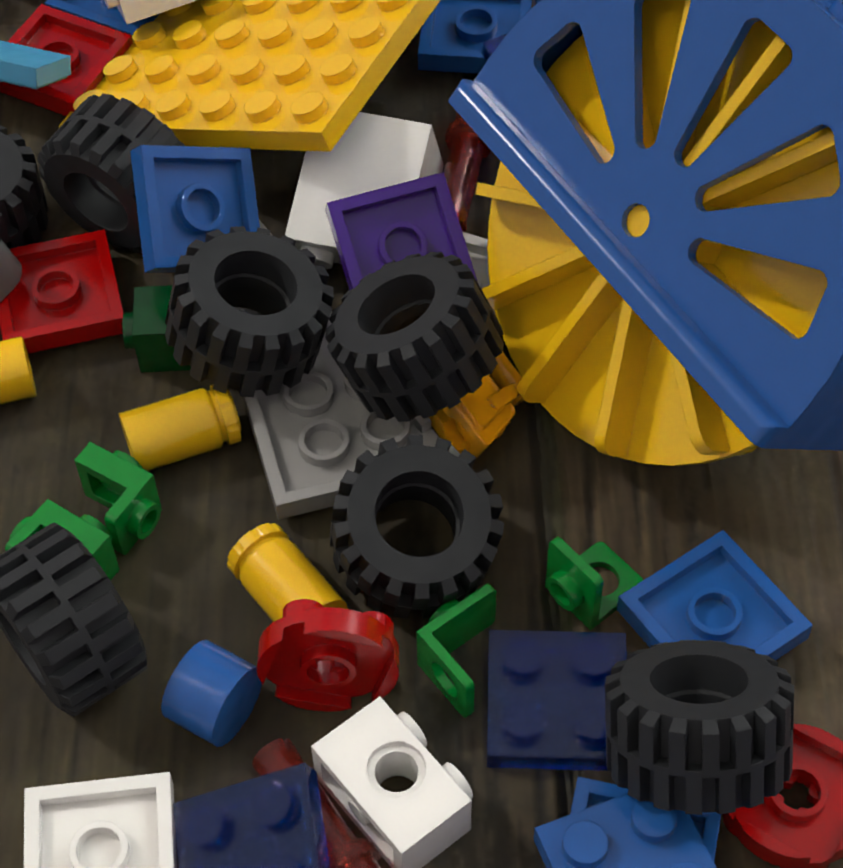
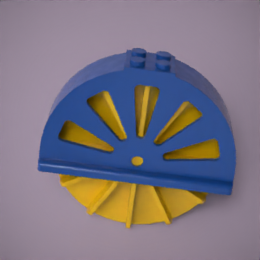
(670, 221)

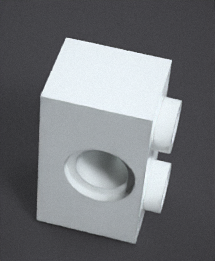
(404, 825)

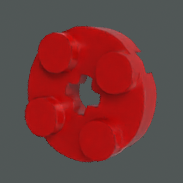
(357, 643)
(803, 835)

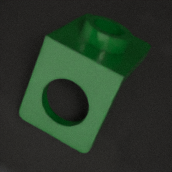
(579, 586)
(445, 632)

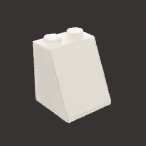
(367, 157)

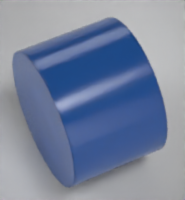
(211, 693)

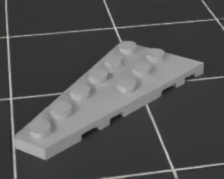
(317, 433)

